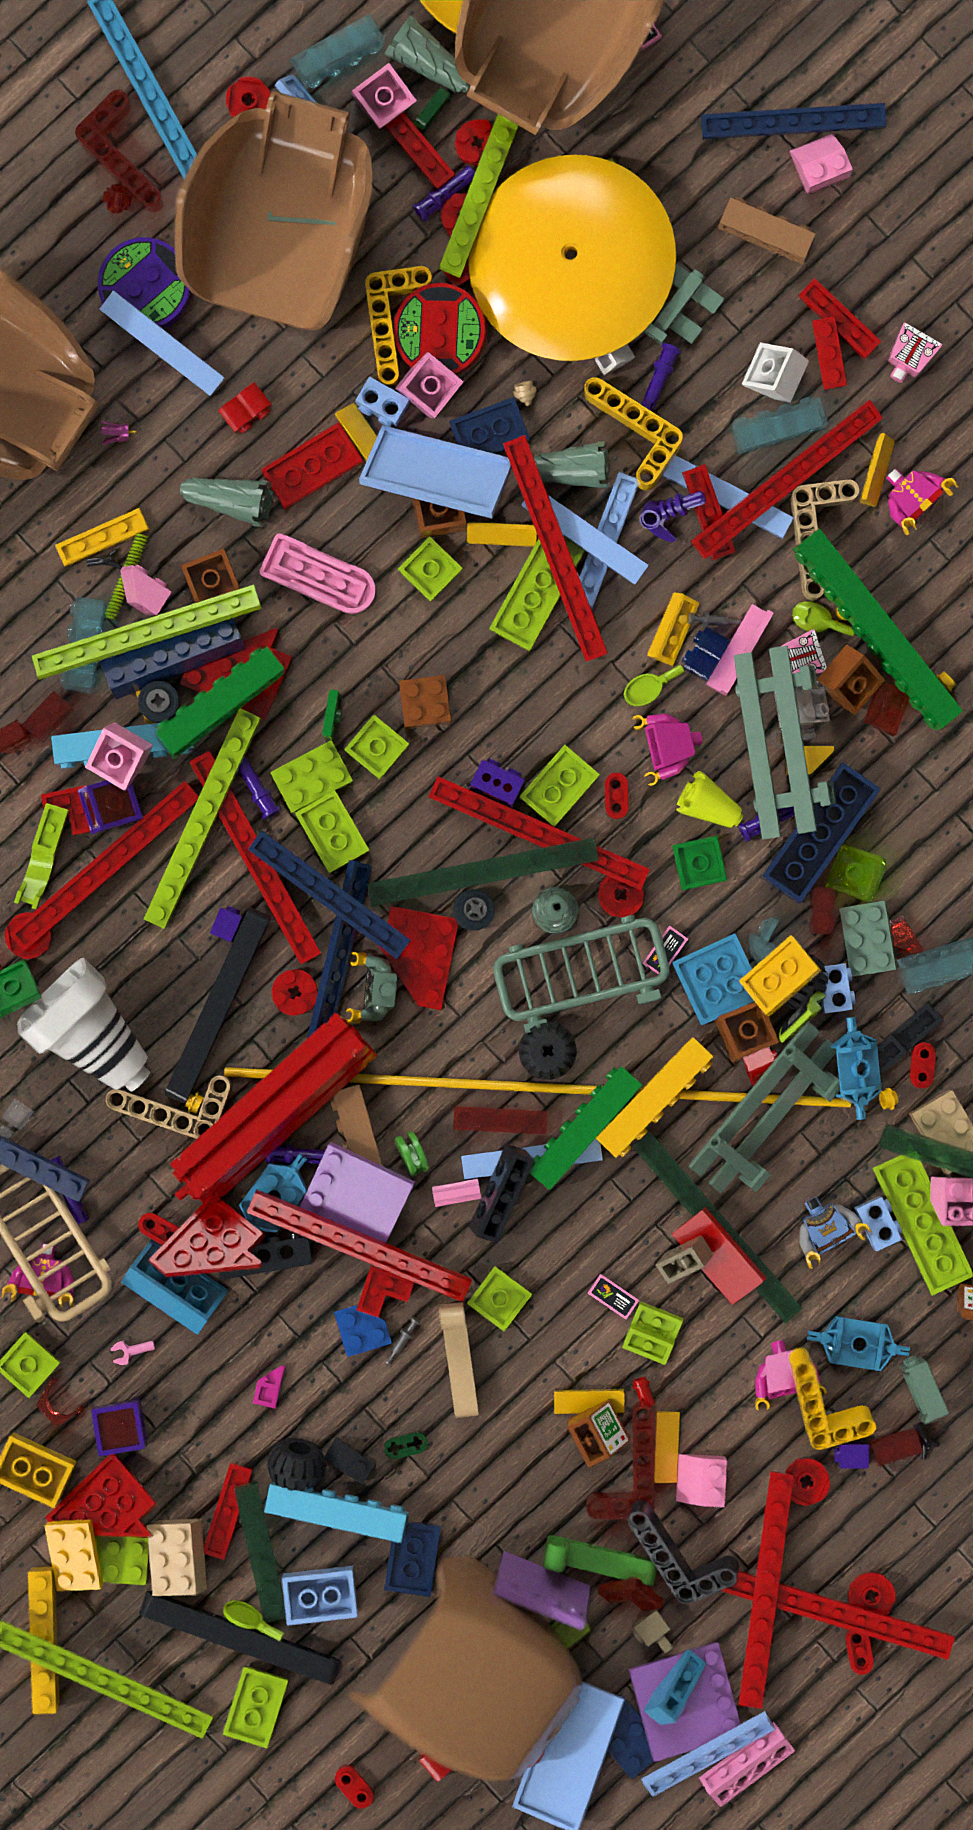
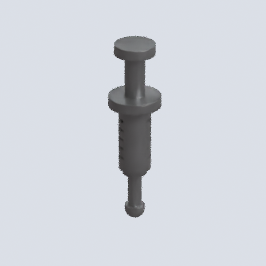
(711, 619)
(403, 1339)

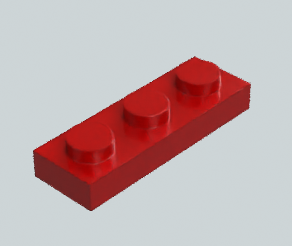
(829, 353)

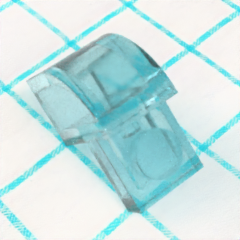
(758, 945)

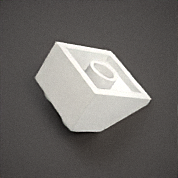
(775, 371)

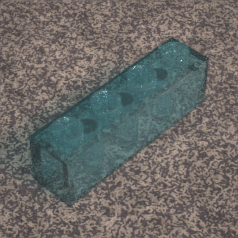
(337, 51)
(779, 425)
(87, 622)
(937, 966)

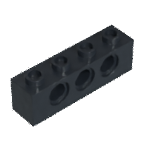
(501, 1193)
(301, 1256)

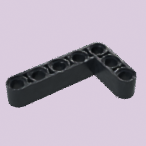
(673, 1559)

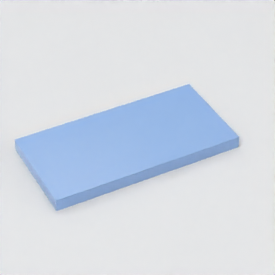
(436, 471)
(566, 1775)

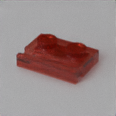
(887, 709)

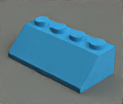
(184, 1298)

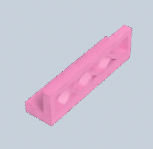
(742, 642)
(744, 1763)

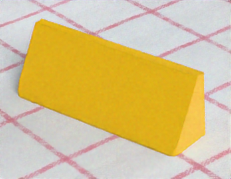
(357, 429)
(877, 470)
(501, 534)
(673, 629)
(580, 1400)
(666, 1446)

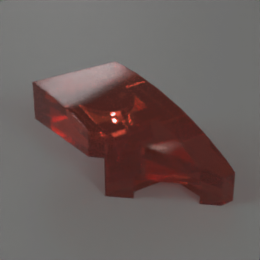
(904, 937)

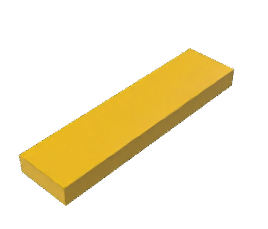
(102, 537)

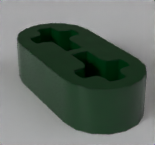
(407, 1450)

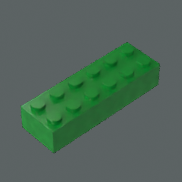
(220, 702)

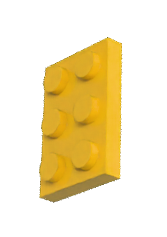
(780, 975)
(74, 1555)

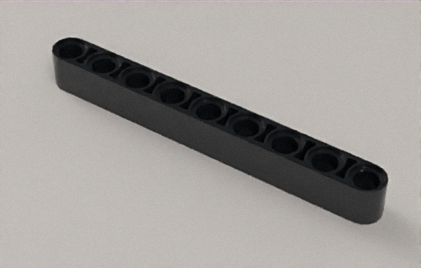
(217, 1005)
(247, 1641)

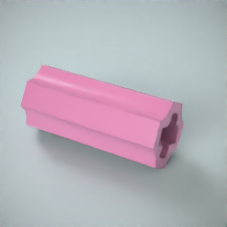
(456, 1192)

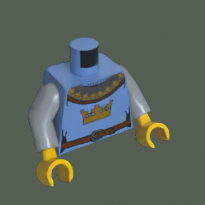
(827, 1228)

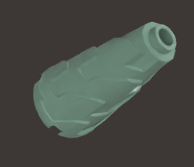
(424, 55)
(576, 466)
(240, 499)
(549, 919)

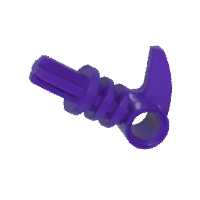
(665, 510)

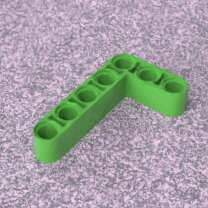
(593, 1558)

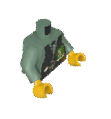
(379, 989)

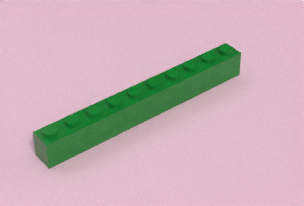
(877, 630)

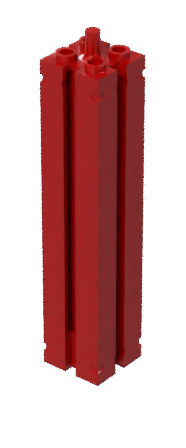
(272, 1111)

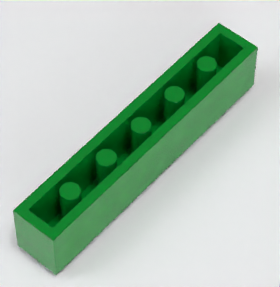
(585, 1127)

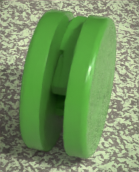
(412, 1155)

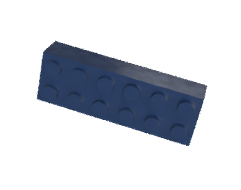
(171, 657)
(809, 853)

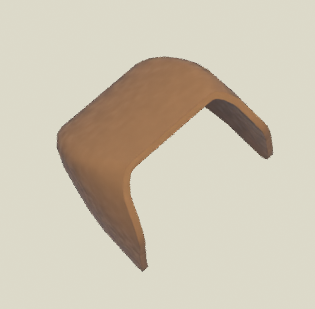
(548, 57)
(286, 163)
(42, 385)
(479, 1680)

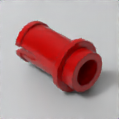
(643, 1390)

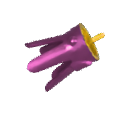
(120, 430)

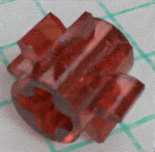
(116, 198)

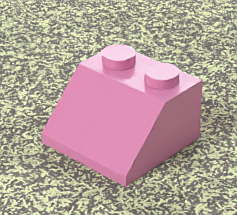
(383, 96)
(821, 163)
(429, 385)
(118, 755)
(701, 1480)

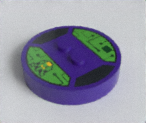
(146, 277)

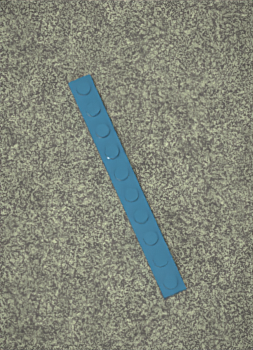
(144, 83)

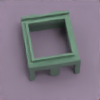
(923, 1389)

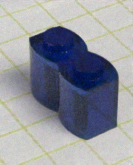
(705, 654)

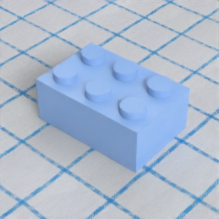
(320, 1595)

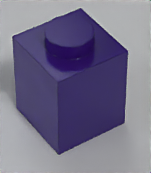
(227, 923)
(852, 1455)

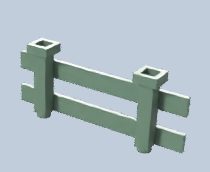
(689, 286)
(784, 684)
(737, 1160)

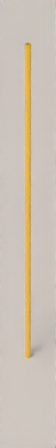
(536, 1087)

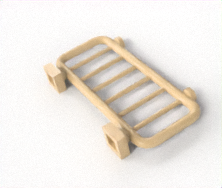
(45, 1302)

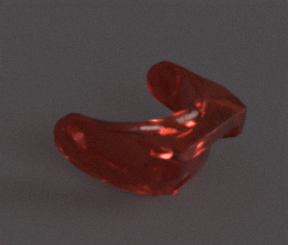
(44, 1406)

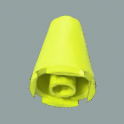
(708, 802)

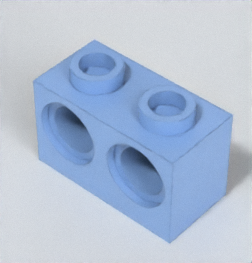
(386, 397)
(841, 987)
(876, 1224)

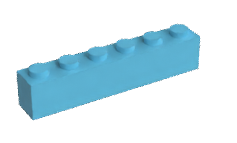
(78, 747)
(339, 1512)

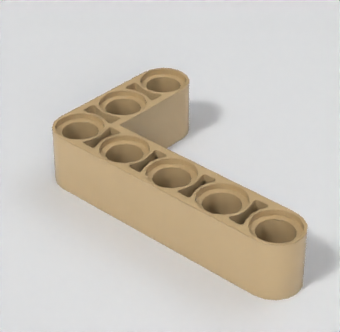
(808, 509)
(173, 1113)
(459, 1359)

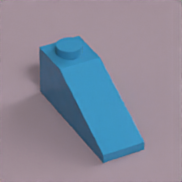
(674, 1690)

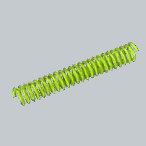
(117, 593)

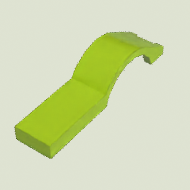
(42, 855)

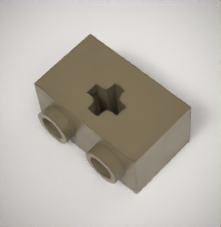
(684, 1259)

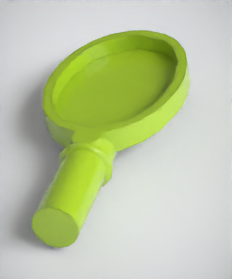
(814, 616)
(647, 687)
(250, 1618)

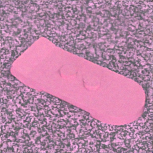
(318, 575)

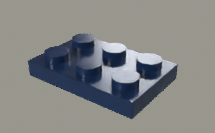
(490, 427)
(413, 1560)
(629, 1741)

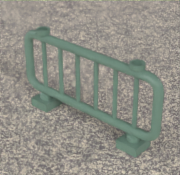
(645, 985)

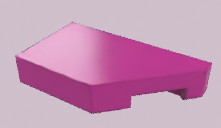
(269, 1388)

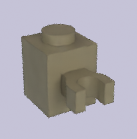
(652, 1628)

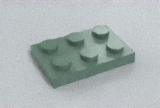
(868, 938)

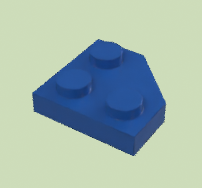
(361, 1331)

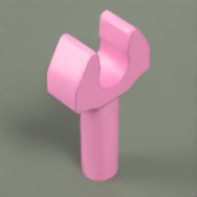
(131, 1350)

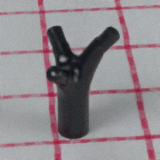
(104, 560)
(925, 1440)

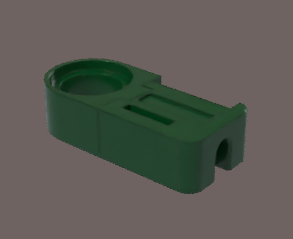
(432, 109)

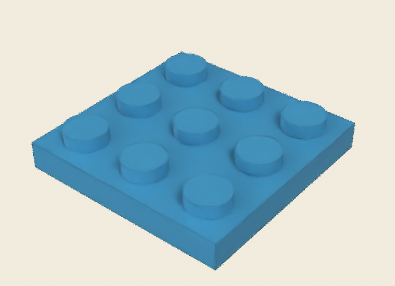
(713, 978)

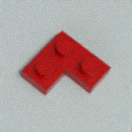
(69, 800)
(381, 1284)

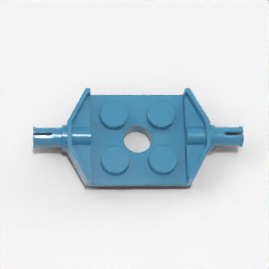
(851, 1051)
(281, 1178)
(839, 1340)

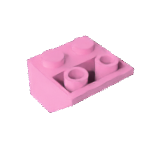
(142, 591)
(953, 1199)

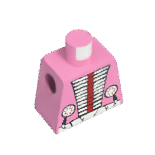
(911, 352)
(805, 651)

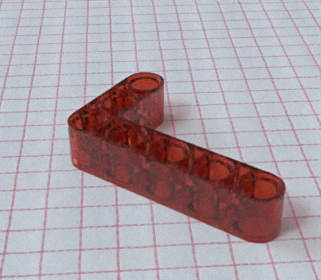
(114, 156)
(638, 1471)

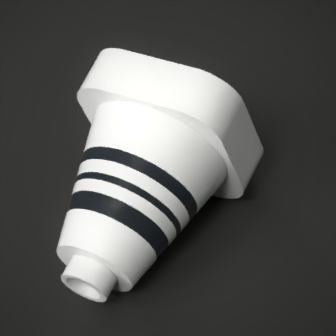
(85, 1028)

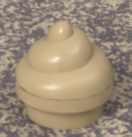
(525, 392)

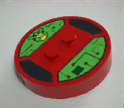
(441, 322)

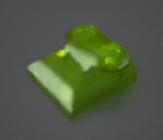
(856, 873)

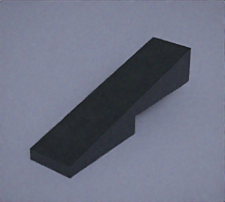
(907, 1036)

